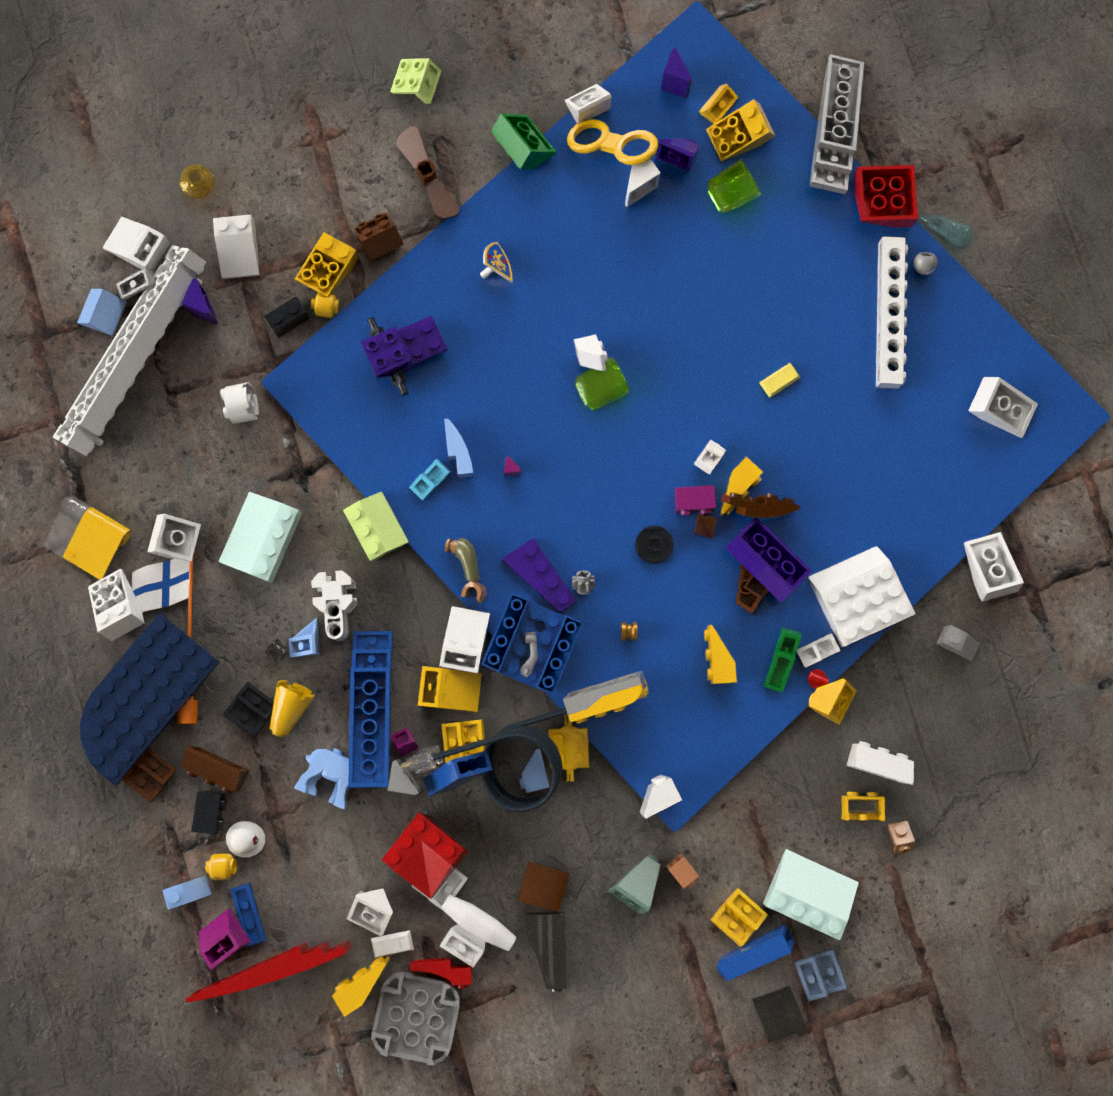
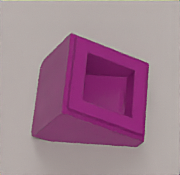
(404, 741)

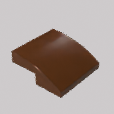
(149, 775)
(543, 886)

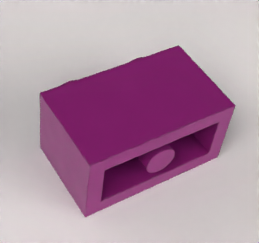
(694, 499)

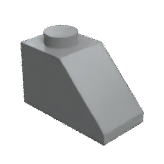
(958, 642)

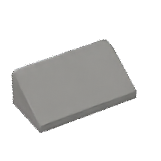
(135, 283)

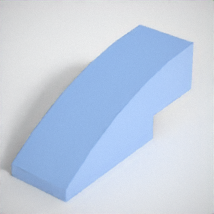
(458, 451)

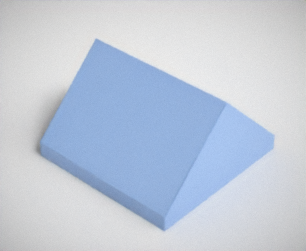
(102, 311)

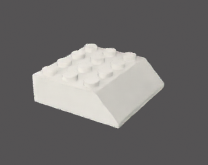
(861, 596)

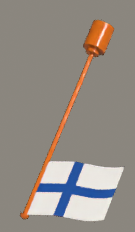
(161, 587)

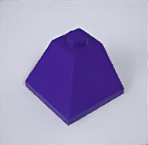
(677, 152)

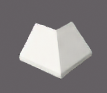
(371, 911)

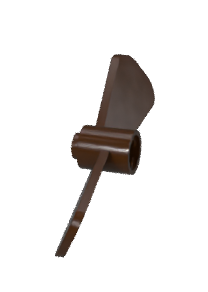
(412, 148)

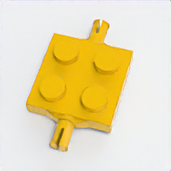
(572, 746)

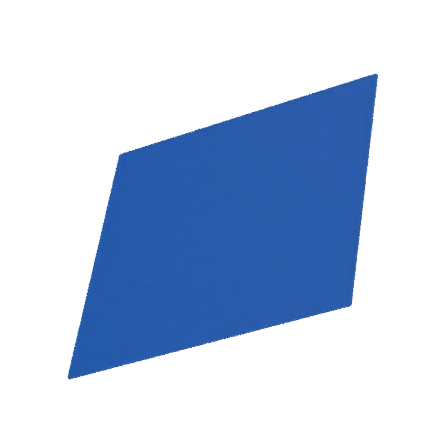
(695, 319)

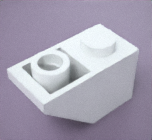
(591, 352)

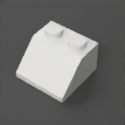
(642, 181)
(174, 537)

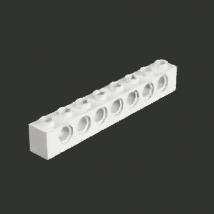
(884, 376)

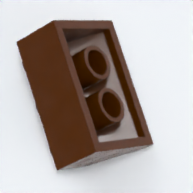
(214, 769)

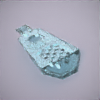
(946, 227)

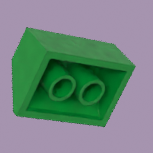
(522, 140)

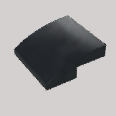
(250, 710)

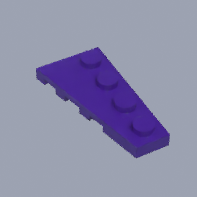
(539, 573)

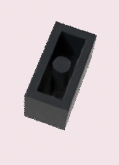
(287, 317)
(208, 812)

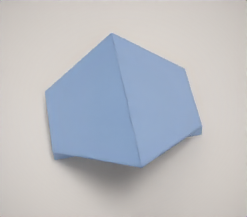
(306, 641)

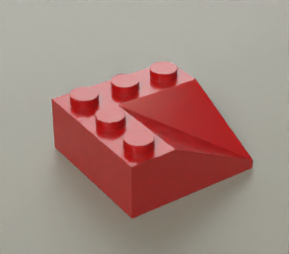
(886, 195)
(425, 855)

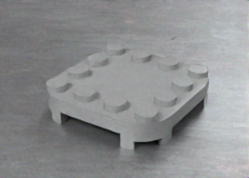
(416, 1018)

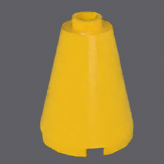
(288, 706)

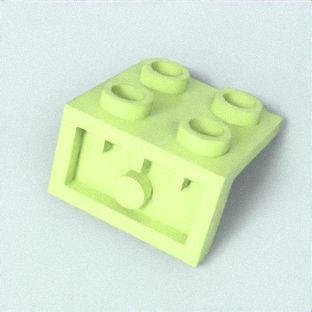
(416, 78)

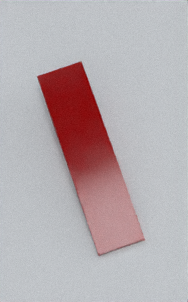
(273, 969)

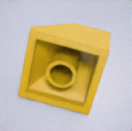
(833, 700)

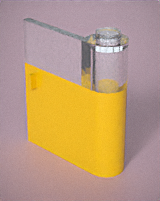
(86, 536)

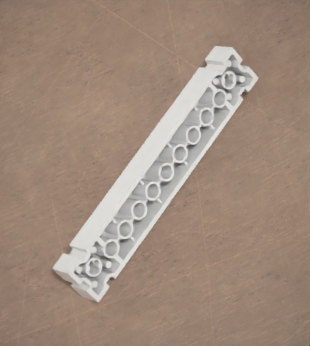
(129, 351)

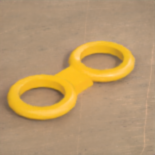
(612, 142)

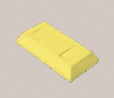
(779, 380)

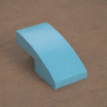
(430, 479)

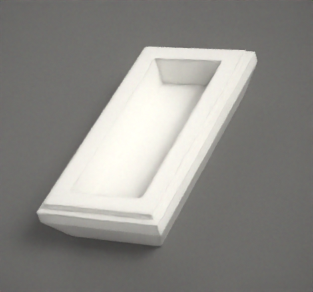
(392, 944)

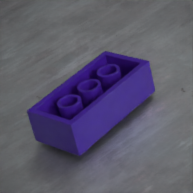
(768, 559)

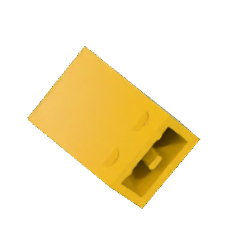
(740, 131)
(327, 265)
(449, 689)
(354, 992)

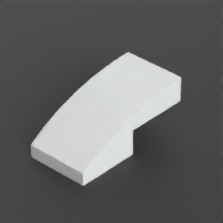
(818, 650)

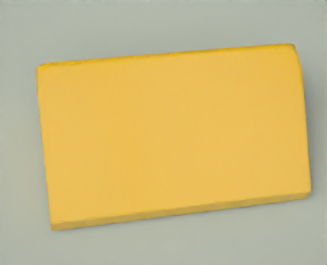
(719, 103)

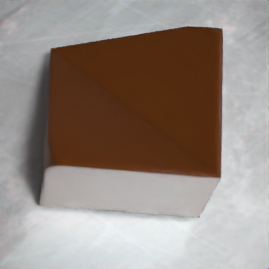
(705, 526)

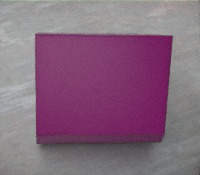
(511, 468)

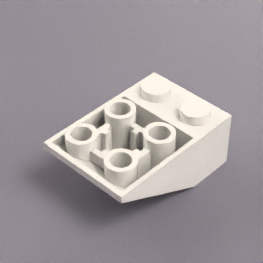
(137, 244)
(115, 606)
(464, 639)

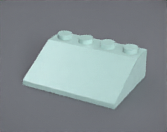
(260, 537)
(811, 894)

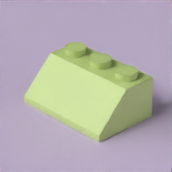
(375, 526)

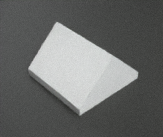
(589, 103)

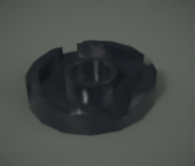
(654, 544)

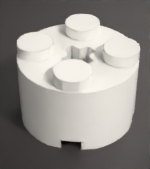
(240, 403)

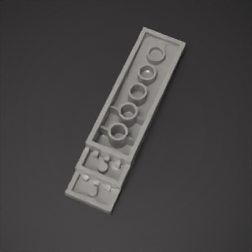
(837, 124)

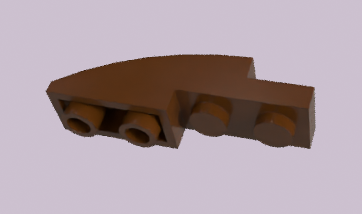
(761, 507)

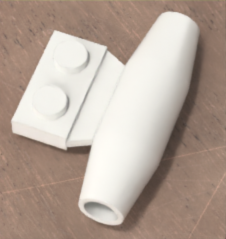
(472, 931)

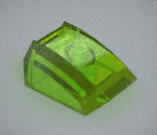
(733, 187)
(602, 387)

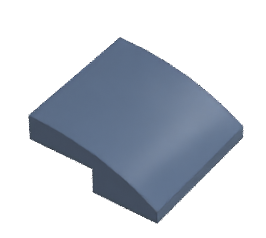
(821, 974)

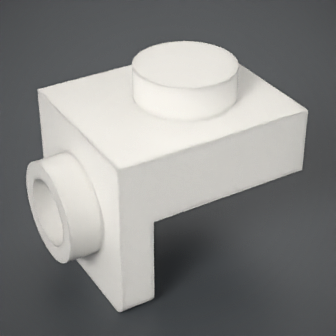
(710, 457)

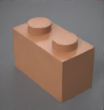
(682, 871)

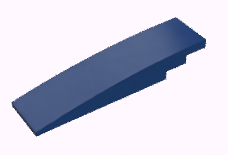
(370, 709)

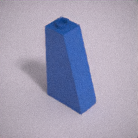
(457, 773)
(756, 953)

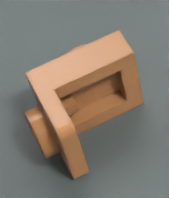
(901, 837)

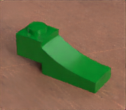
(782, 659)

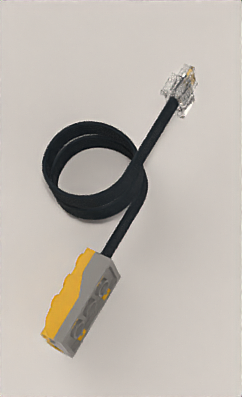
(579, 706)

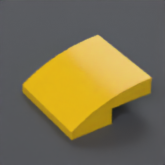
(460, 734)
(739, 917)

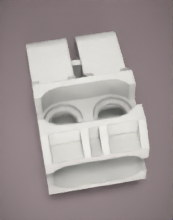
(333, 597)

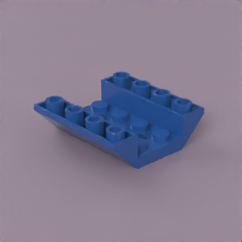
(553, 644)

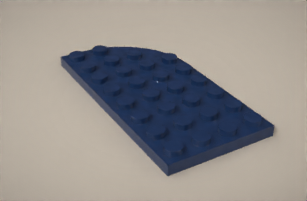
(141, 697)

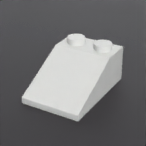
(236, 246)
(1003, 406)
(992, 567)

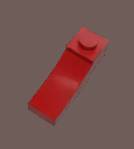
(458, 975)

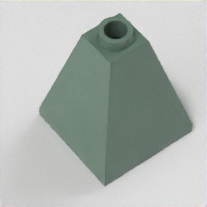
(638, 885)

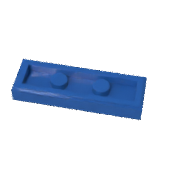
(248, 913)

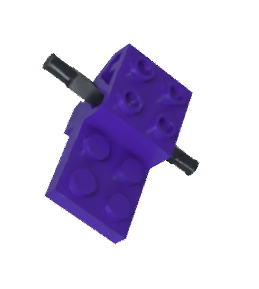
(399, 350)

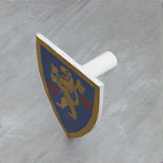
(496, 262)

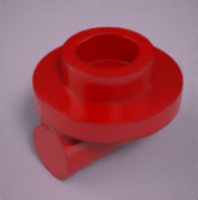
(817, 679)

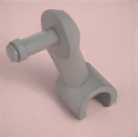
(527, 668)

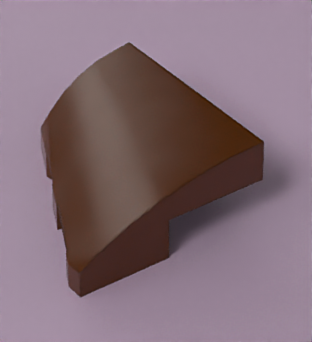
(750, 592)

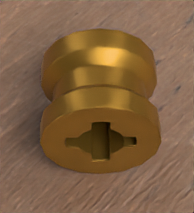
(629, 631)

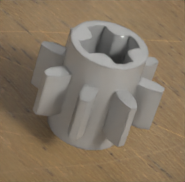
(583, 582)

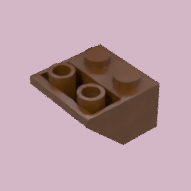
(378, 236)

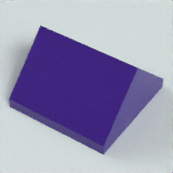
(676, 76)
(198, 303)

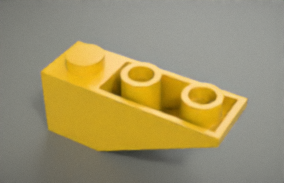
(740, 480)
(722, 665)

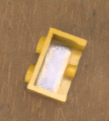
(863, 807)

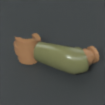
(466, 553)

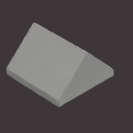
(401, 781)

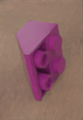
(222, 939)

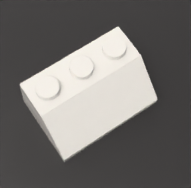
(881, 763)
(659, 796)

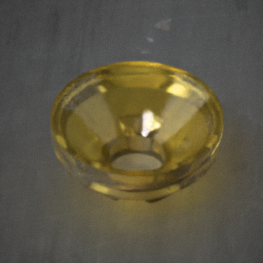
(200, 187)

